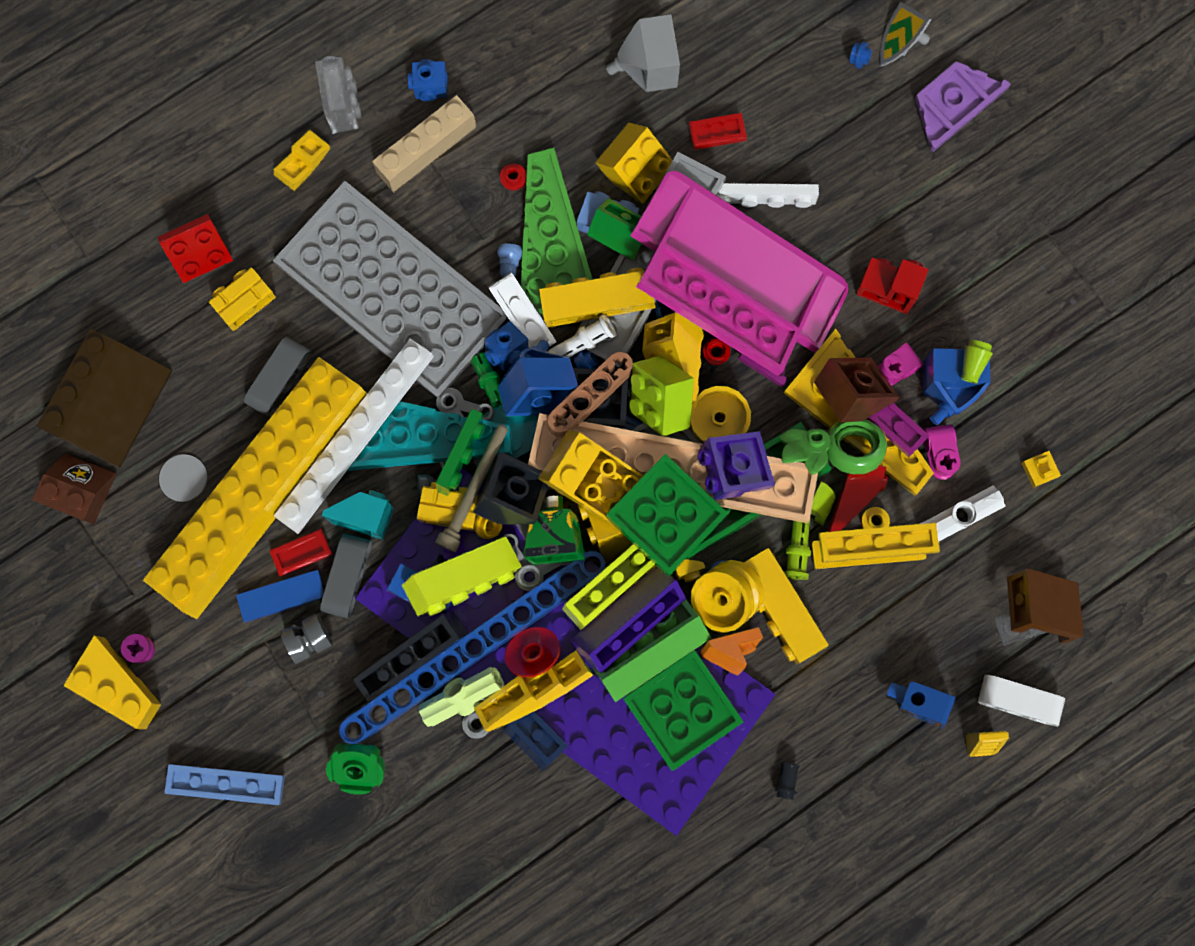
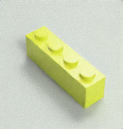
(461, 576)
(607, 586)

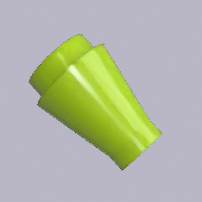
(975, 360)

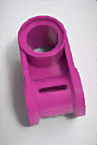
(900, 364)
(940, 447)

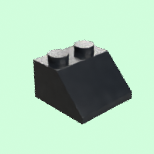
(612, 410)
(510, 492)

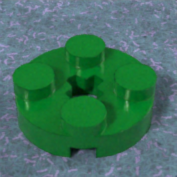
(347, 756)

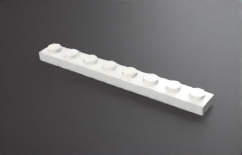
(353, 436)

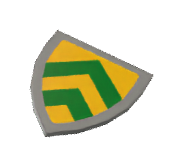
(902, 33)

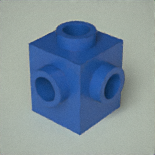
(428, 80)
(505, 345)

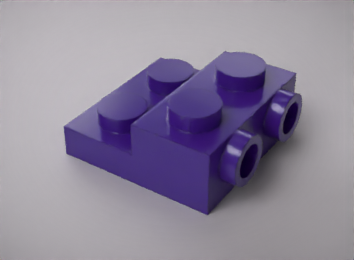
(735, 465)

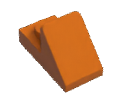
(729, 650)

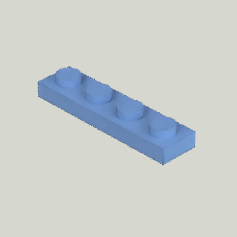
(224, 784)

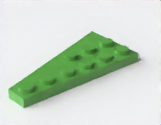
(550, 234)

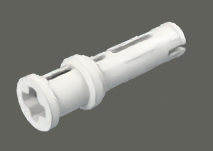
(586, 338)

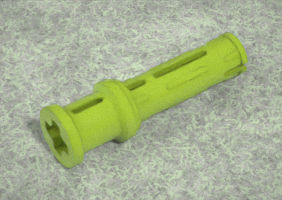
(798, 552)

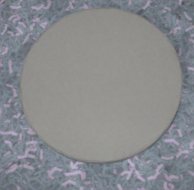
(183, 478)

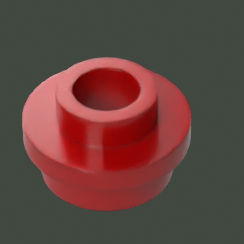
(517, 183)
(716, 343)

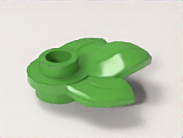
(802, 447)

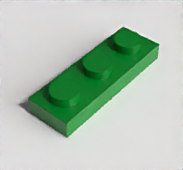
(460, 453)

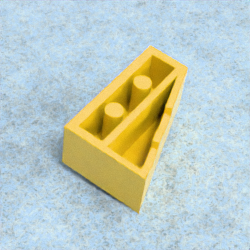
(608, 538)
(110, 684)

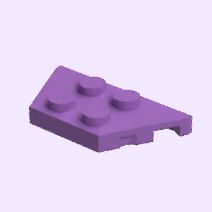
(954, 101)

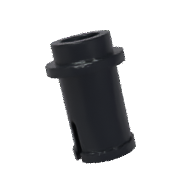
(787, 781)

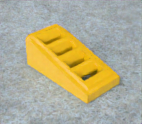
(985, 743)

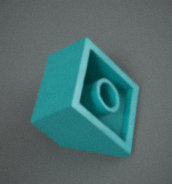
(362, 513)

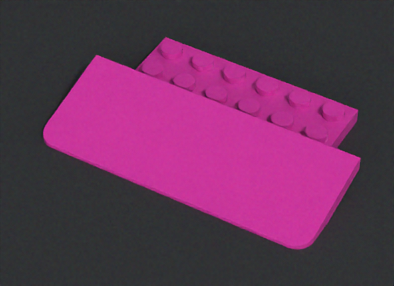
(734, 275)

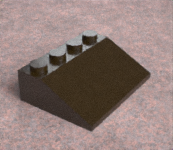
(104, 398)

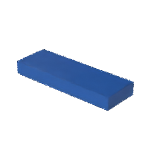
(281, 596)

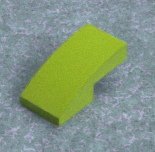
(822, 503)

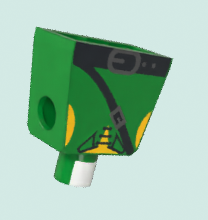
(554, 535)

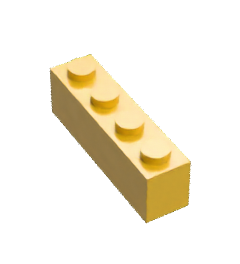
(592, 298)
(786, 611)

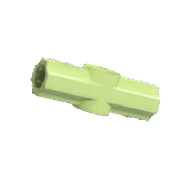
(461, 696)

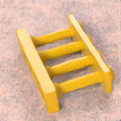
(875, 546)

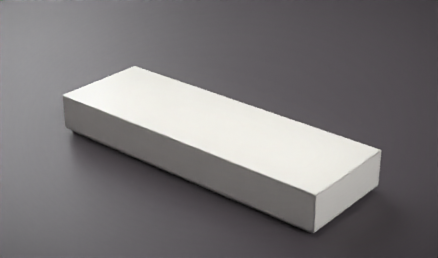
(520, 310)

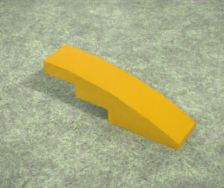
(530, 694)

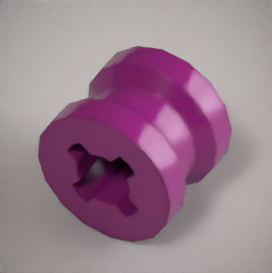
(144, 650)

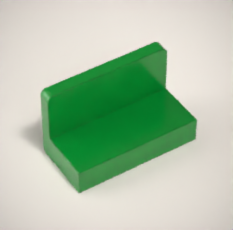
(613, 228)

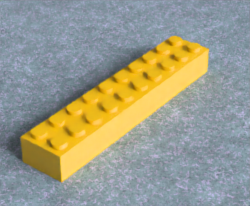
(254, 489)

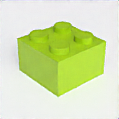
(661, 395)

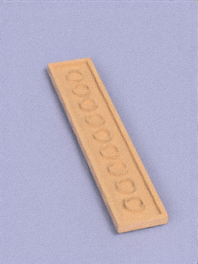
(788, 499)

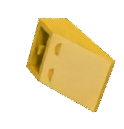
(677, 342)
(588, 474)

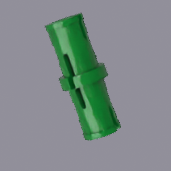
(488, 378)

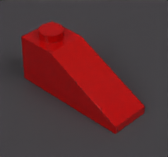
(855, 495)

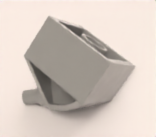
(650, 54)

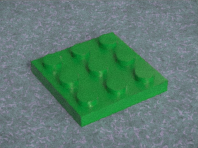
(666, 515)
(683, 710)

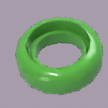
(853, 464)

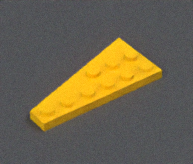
(908, 472)

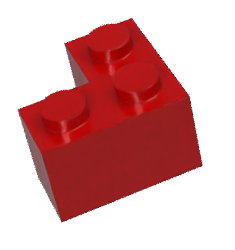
(893, 285)

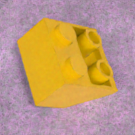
(635, 162)

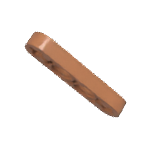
(586, 391)

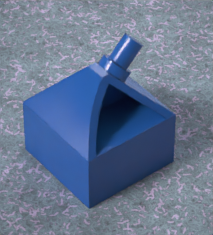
(536, 382)
(944, 384)

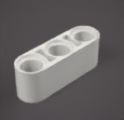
(1021, 700)

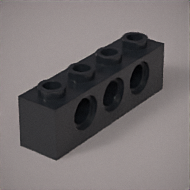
(410, 656)

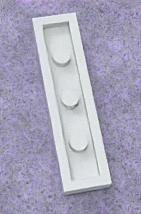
(772, 194)

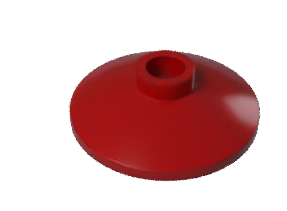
(530, 643)

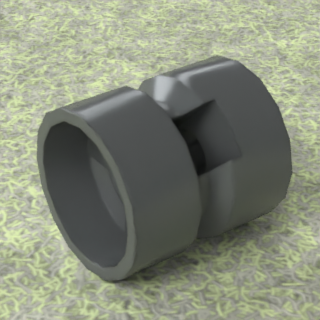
(305, 639)

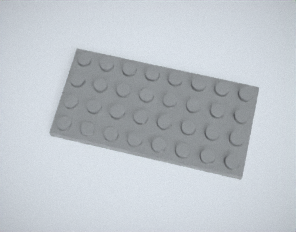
(390, 286)

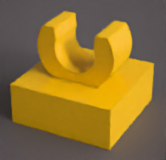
(1041, 469)

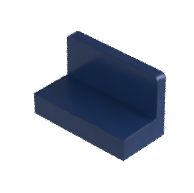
(536, 739)

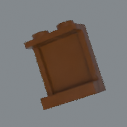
(1044, 604)

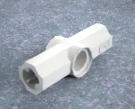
(976, 507)

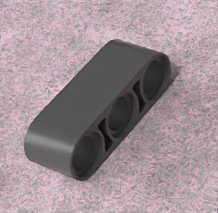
(277, 376)
(346, 575)

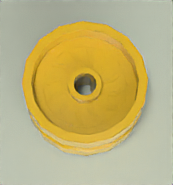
(719, 402)
(727, 595)

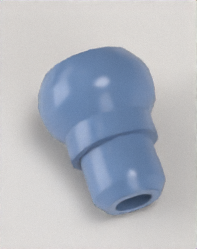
(509, 258)

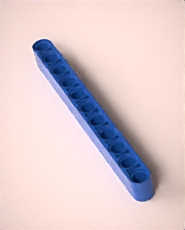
(459, 649)

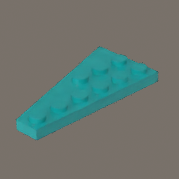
(421, 436)

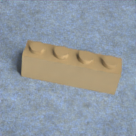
(424, 143)

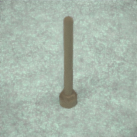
(450, 536)

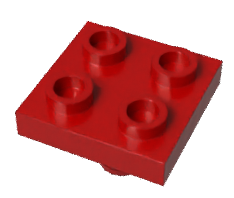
(195, 248)

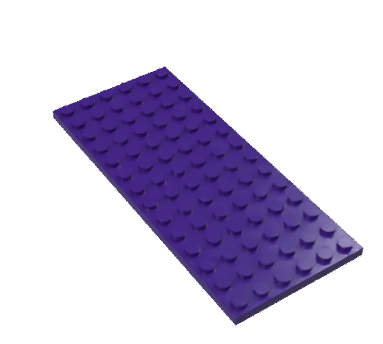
(597, 729)

